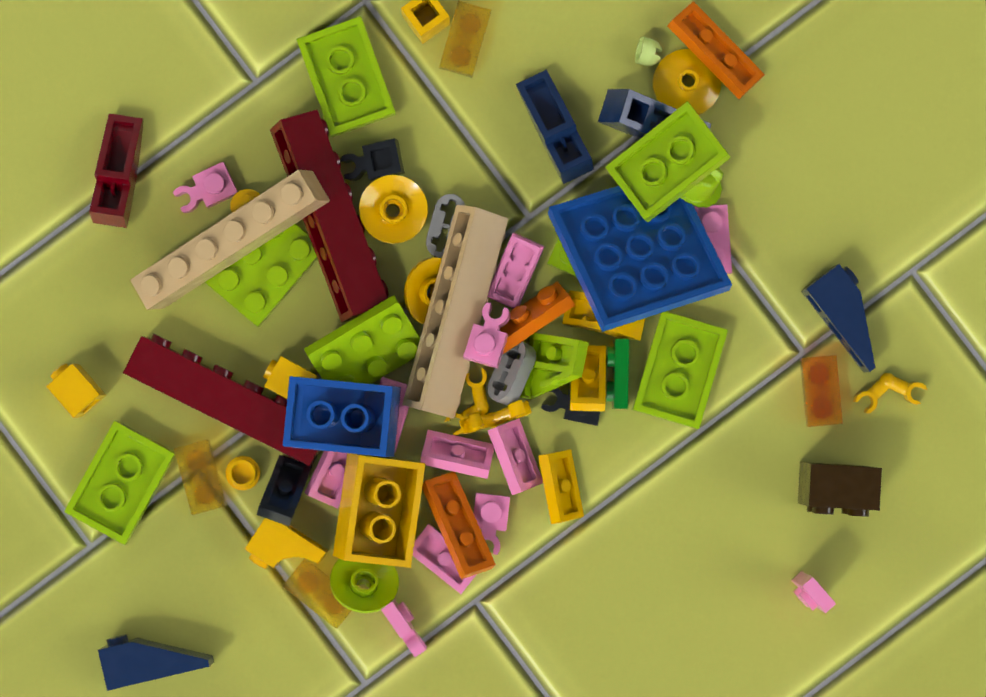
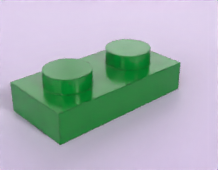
(618, 388)

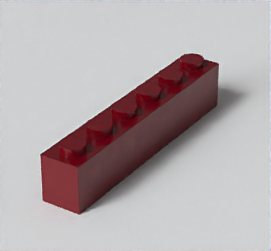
(334, 227)
(213, 393)

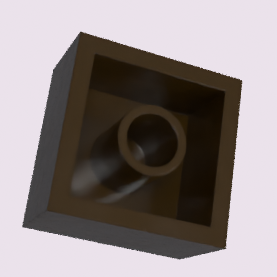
(839, 486)

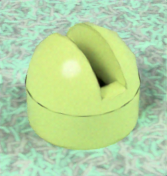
(646, 51)

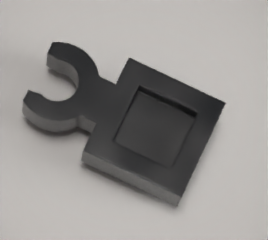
(378, 161)
(563, 402)

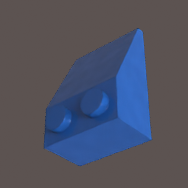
(341, 416)

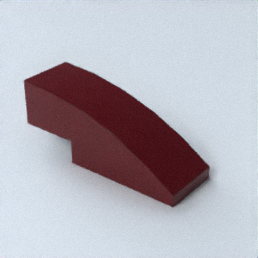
(117, 171)

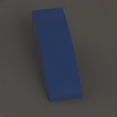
(555, 126)

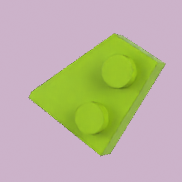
(556, 363)

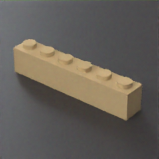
(230, 239)
(453, 309)

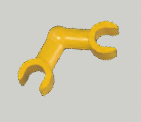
(886, 382)
(480, 400)
(493, 419)

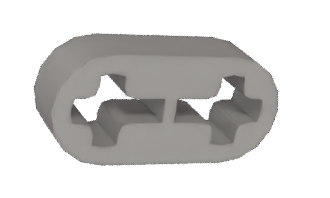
(437, 222)
(512, 373)

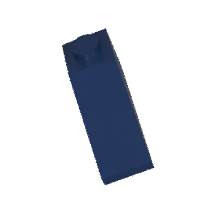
(633, 112)
(842, 309)
(142, 660)

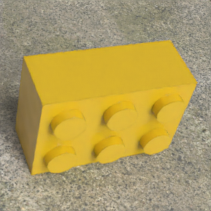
(379, 510)

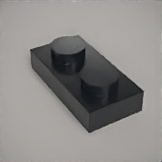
(284, 490)

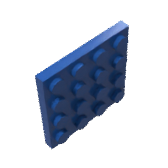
(633, 264)

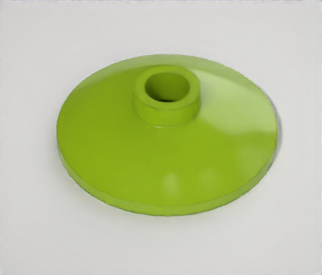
(380, 579)

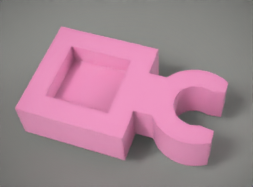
(211, 186)
(487, 341)
(492, 515)
(400, 618)

